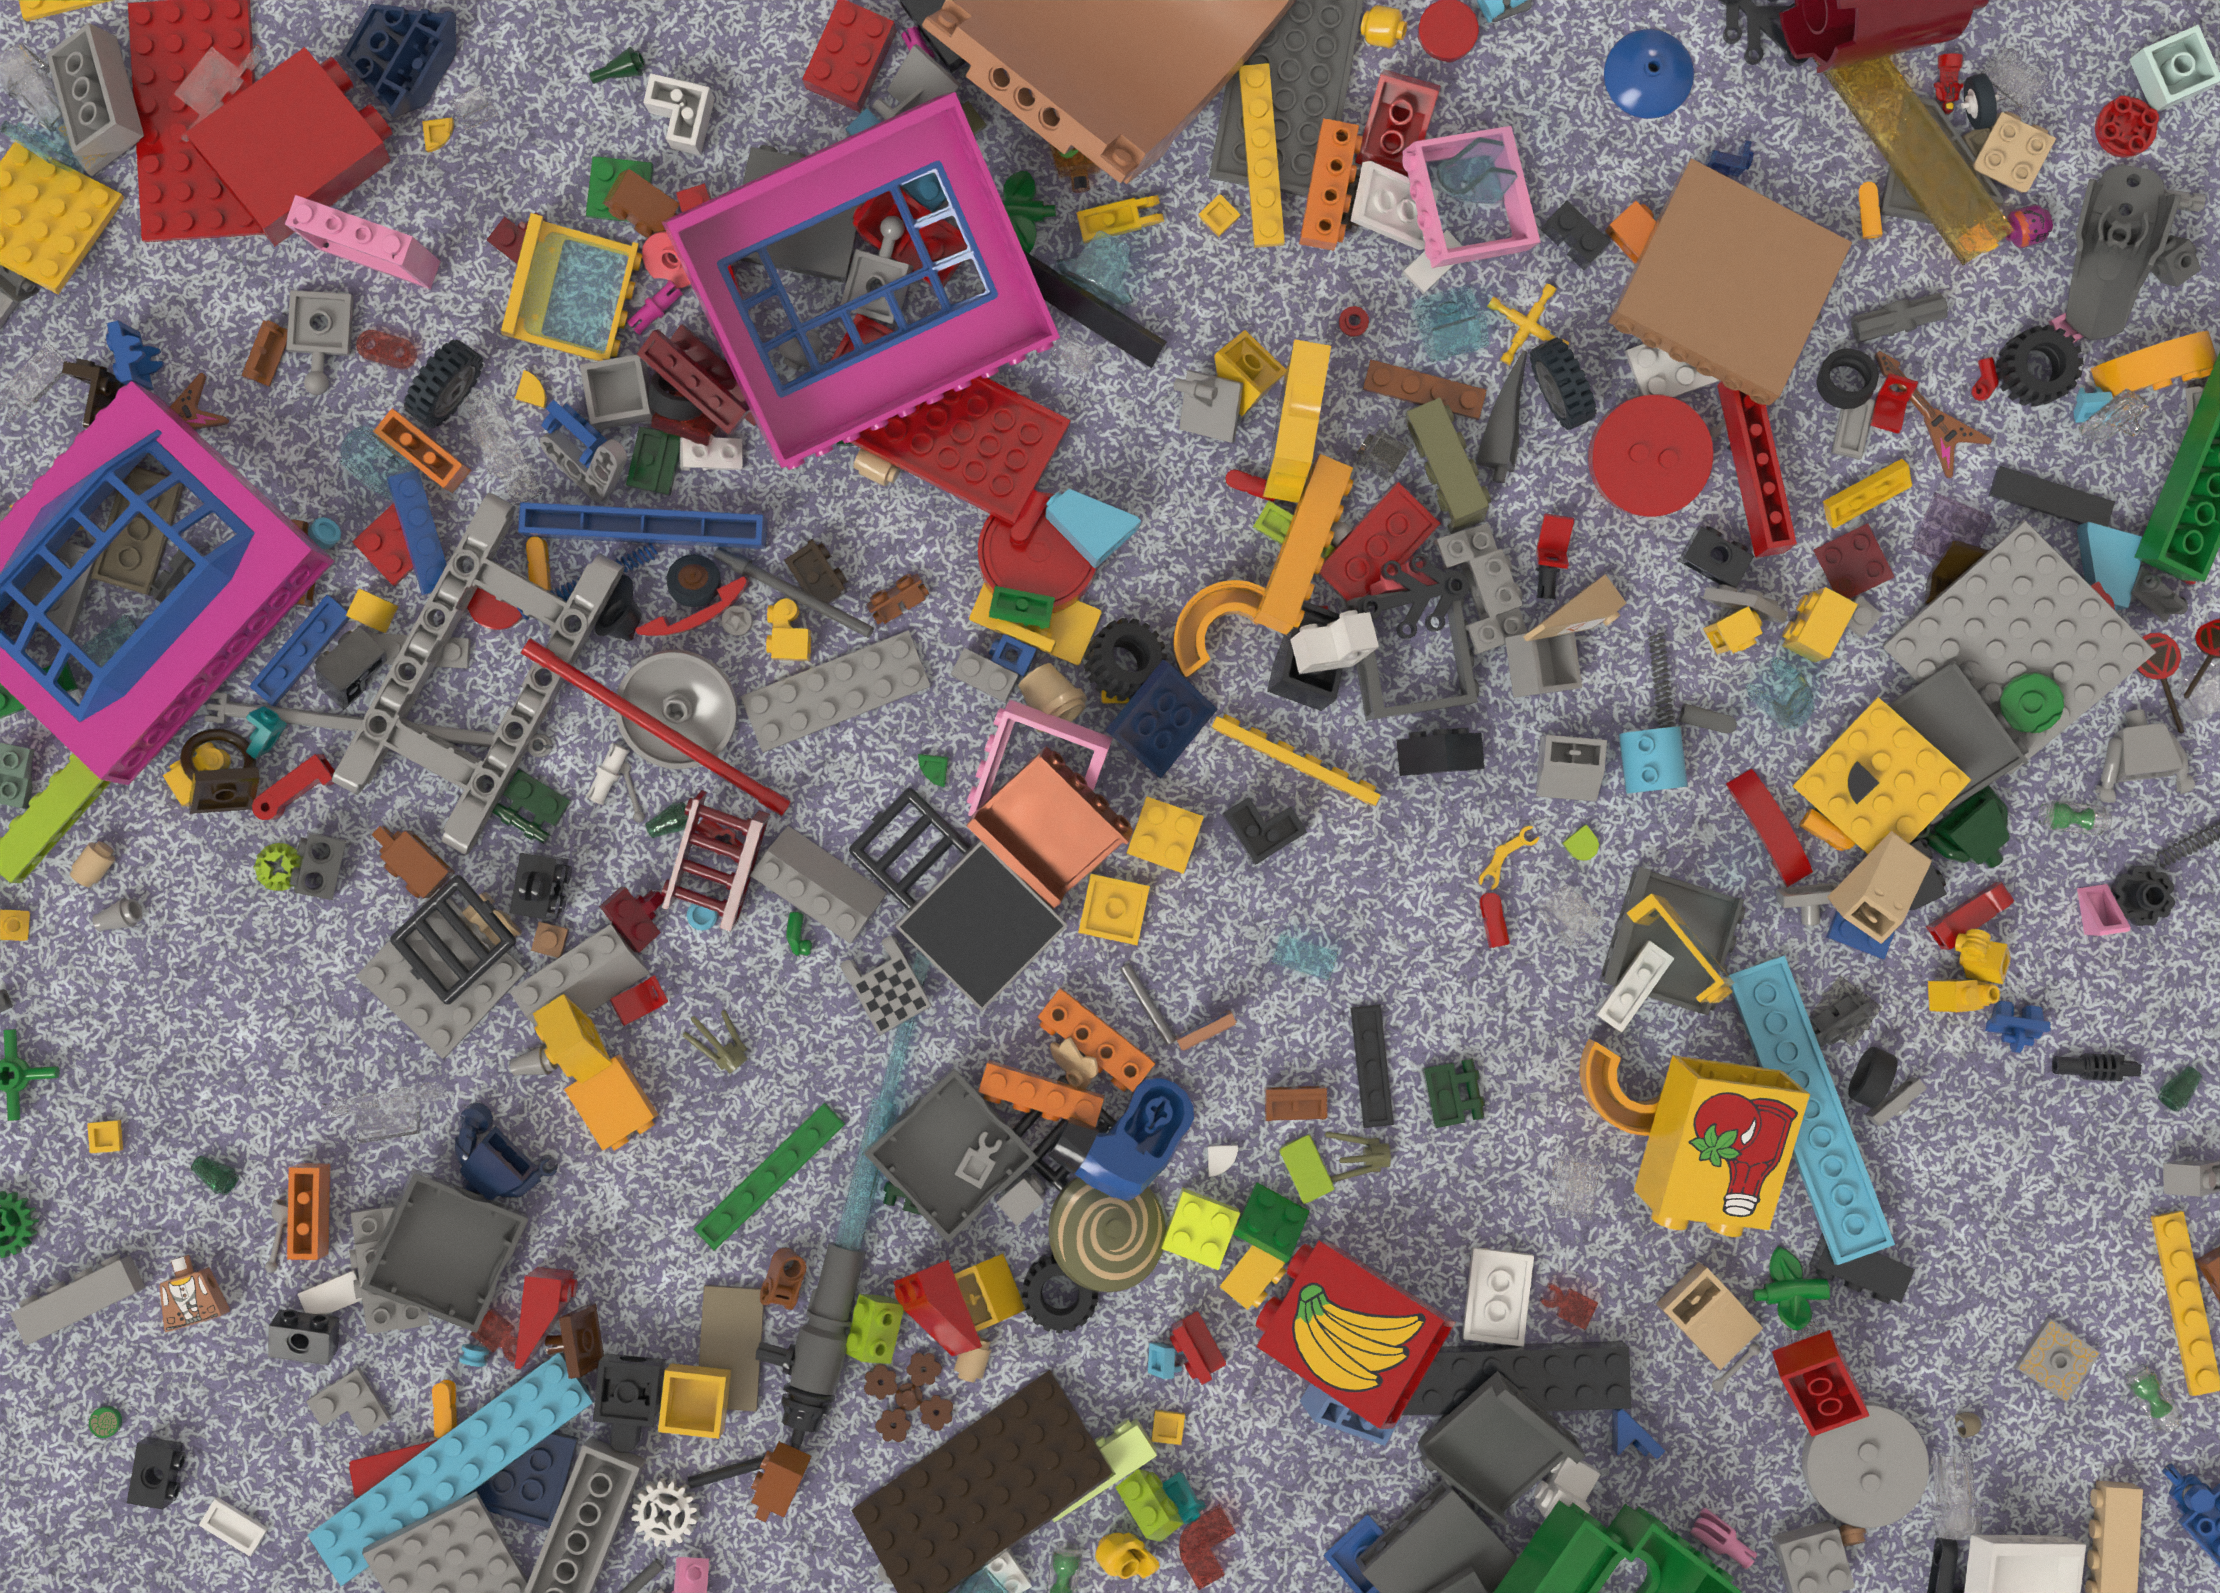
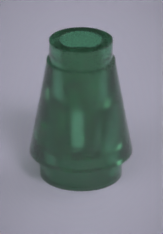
(668, 821)
(2180, 1089)
(215, 1175)

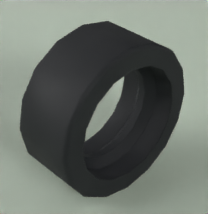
(1853, 359)
(668, 405)
(1873, 1077)

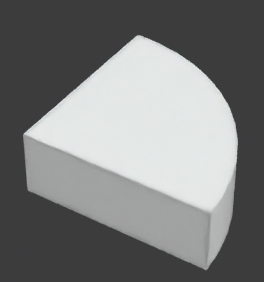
(1220, 1158)

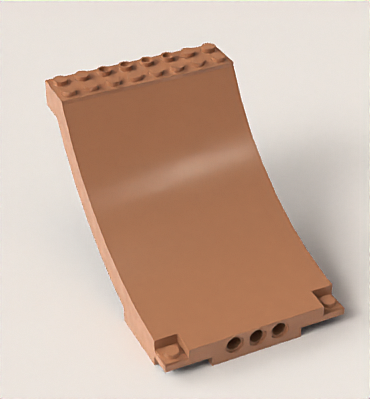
(1112, 69)

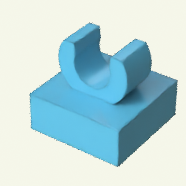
(2090, 403)
(1162, 1360)

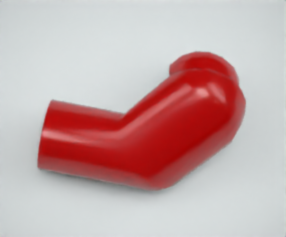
(1987, 382)

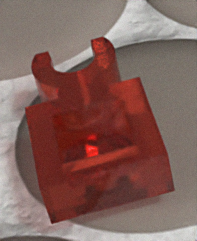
(1572, 1307)
(495, 1333)

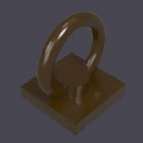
(221, 788)

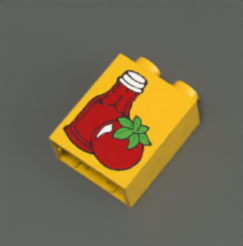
(1720, 1145)

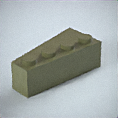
(1448, 464)

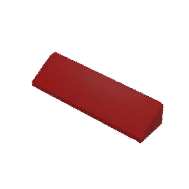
(373, 1469)

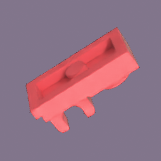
(1389, 586)

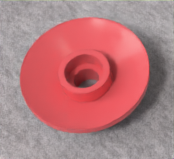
(660, 261)

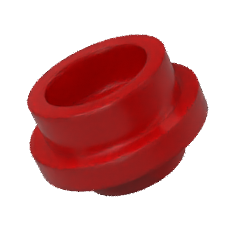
(1347, 328)

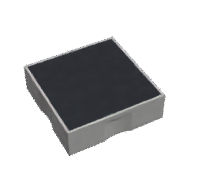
(981, 925)

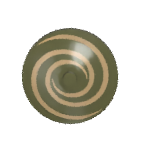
(1105, 1239)

